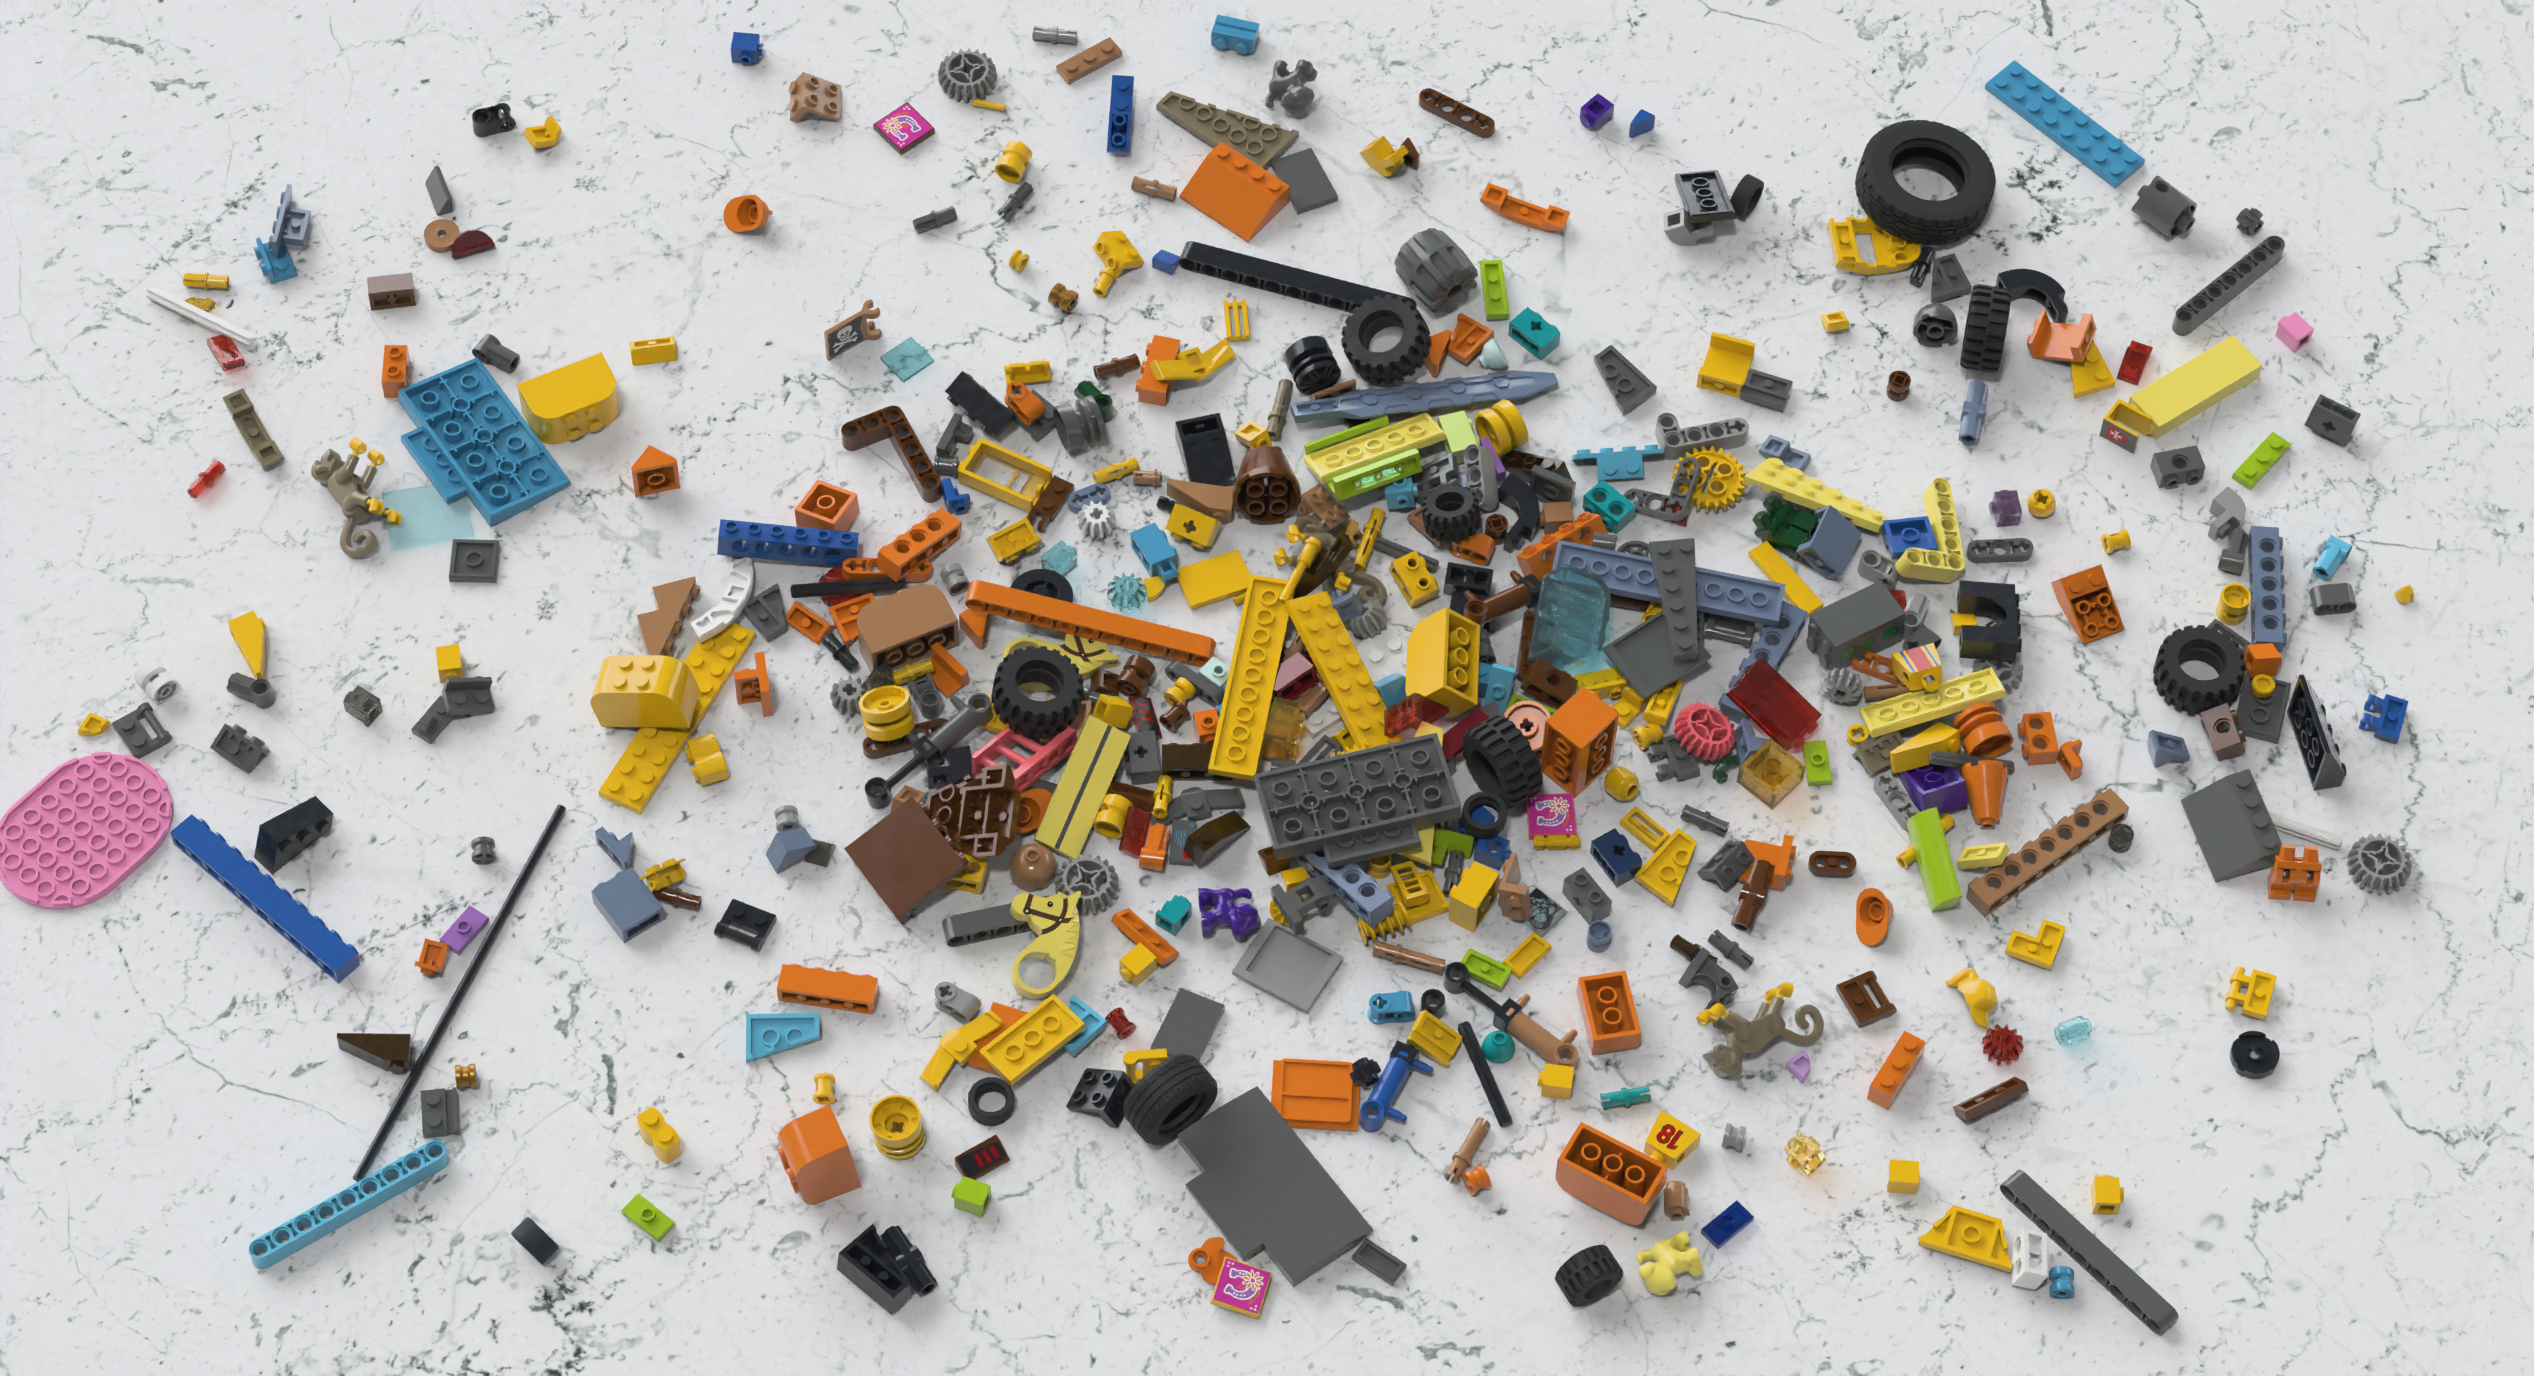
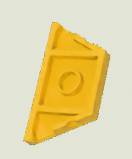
(1970, 1237)

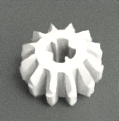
(1096, 519)

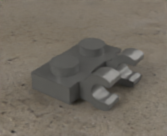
(1680, 762)

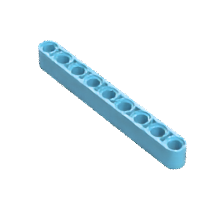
(342, 1214)

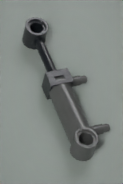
(931, 748)

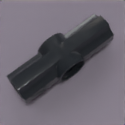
(910, 1260)

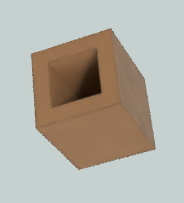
(1555, 515)

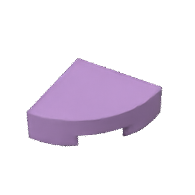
(1799, 1066)

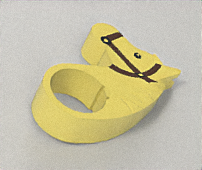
(1084, 652)
(1057, 925)

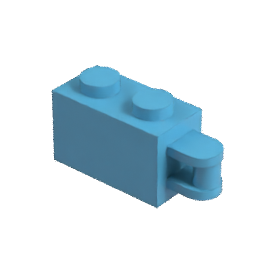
(1155, 552)

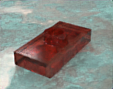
(225, 352)
(1134, 831)

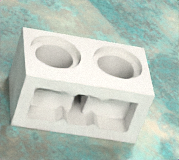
(2029, 1259)

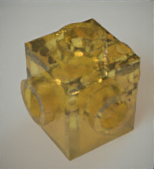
(1804, 1153)

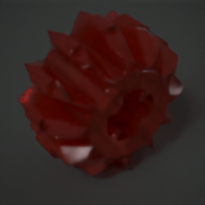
(2002, 1044)

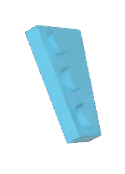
(779, 1032)

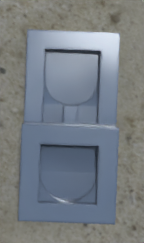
(1781, 449)

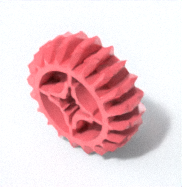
(1705, 731)

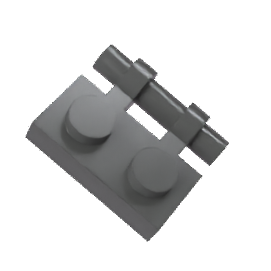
(1437, 472)

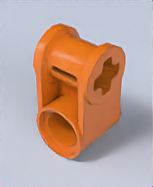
(1025, 404)
(1475, 549)

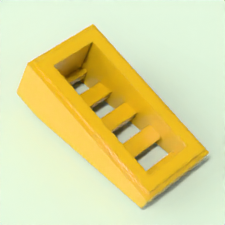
(1414, 898)

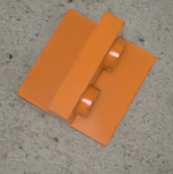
(754, 685)

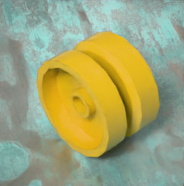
(1502, 426)
(887, 713)

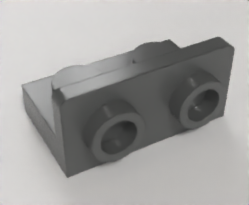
(468, 695)
(239, 747)
(1727, 863)

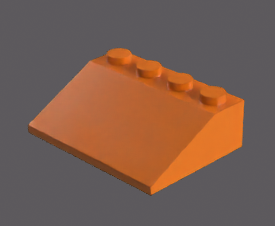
(1236, 192)

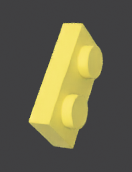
(1983, 856)

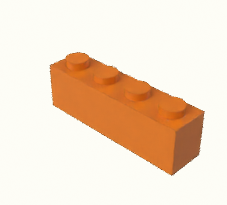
(827, 988)

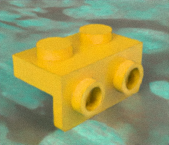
(1117, 252)
(1013, 540)

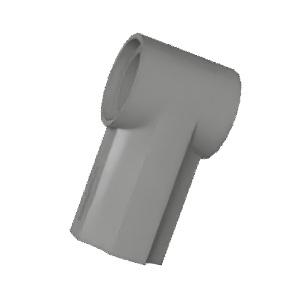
(1915, 613)

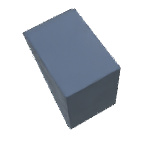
(788, 848)

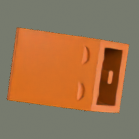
(2088, 604)

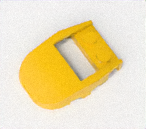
(1890, 251)

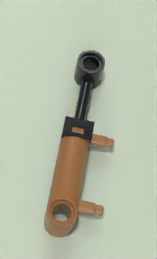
(1512, 1019)

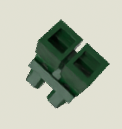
(1784, 526)

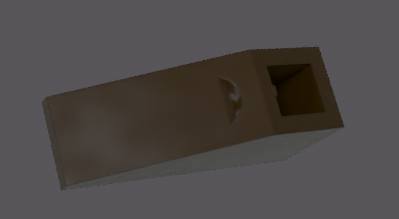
(1521, 464)

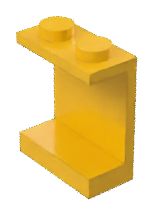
(1726, 365)

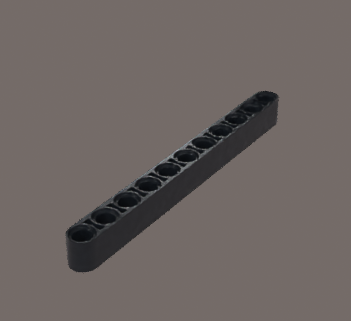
(1277, 277)

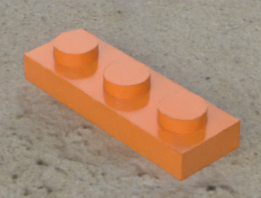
(1142, 933)

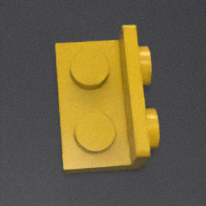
(1604, 683)

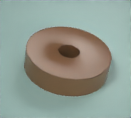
(435, 230)

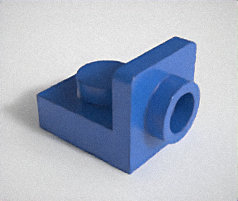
(953, 501)

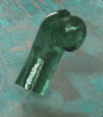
(1722, 766)

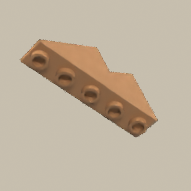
(662, 625)

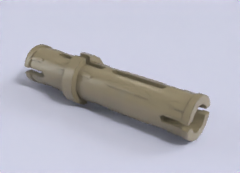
(1277, 415)

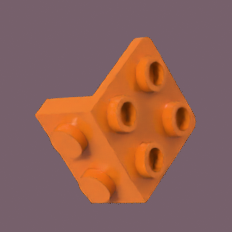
(1776, 855)

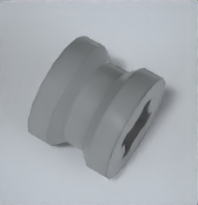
(786, 818)
(1733, 1136)

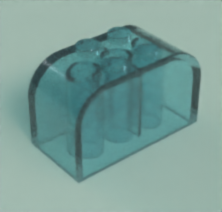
(1570, 618)

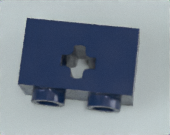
(1616, 857)

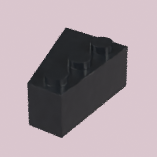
(979, 404)
(291, 833)
(874, 1270)

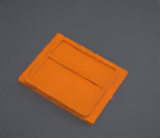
(1316, 1094)

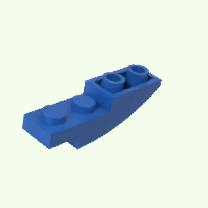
(1120, 114)

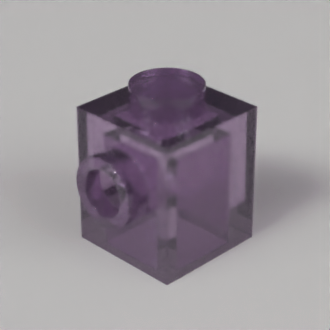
(2006, 508)

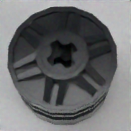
(1312, 364)

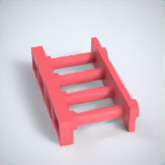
(1031, 768)

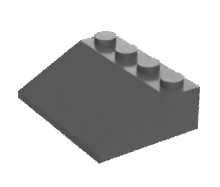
(2232, 826)

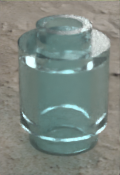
(2073, 1030)

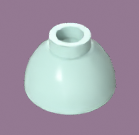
(1493, 355)

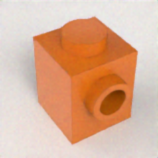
(2262, 659)
(1205, 725)

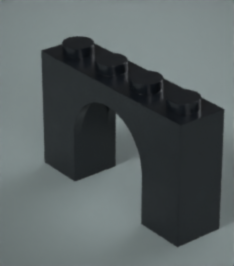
(1996, 601)

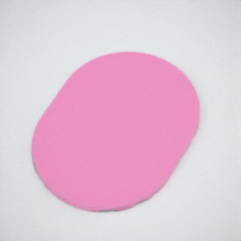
(83, 830)

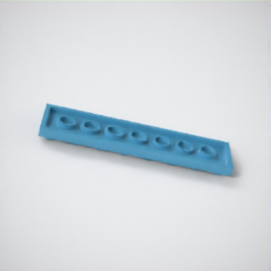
(2064, 124)

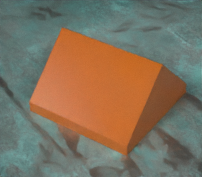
(654, 472)

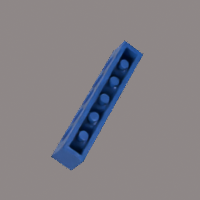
(786, 543)

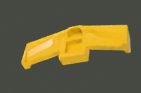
(1193, 363)
(959, 1046)

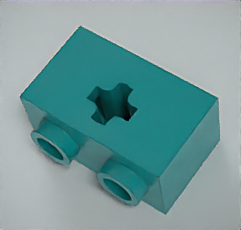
(1534, 333)

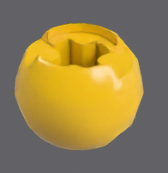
(2041, 503)

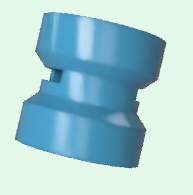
(2061, 1282)

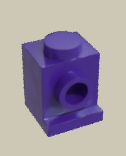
(1596, 112)

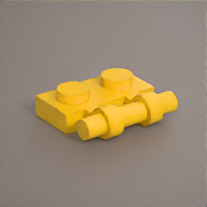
(2258, 994)

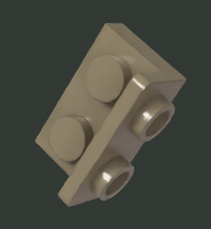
(1876, 754)

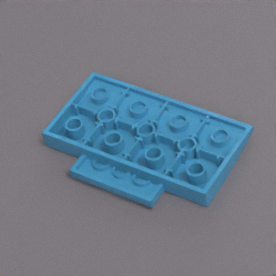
(477, 443)

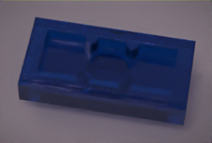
(1727, 1225)

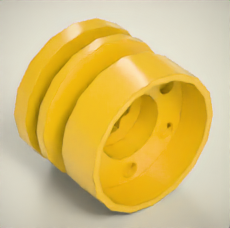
(897, 1127)

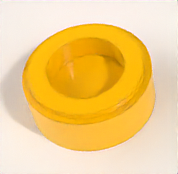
(2262, 686)

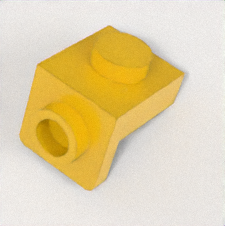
(543, 135)

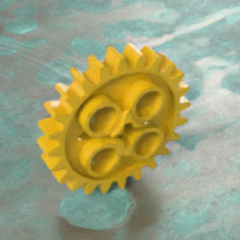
(1728, 485)

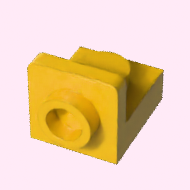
(1253, 435)

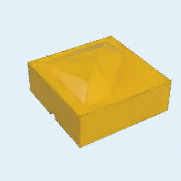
(1835, 321)

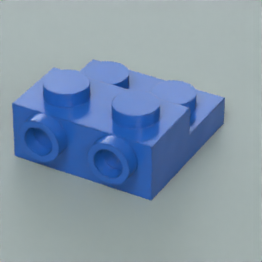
(1908, 533)

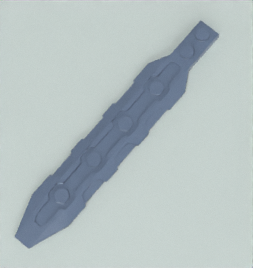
(1425, 396)

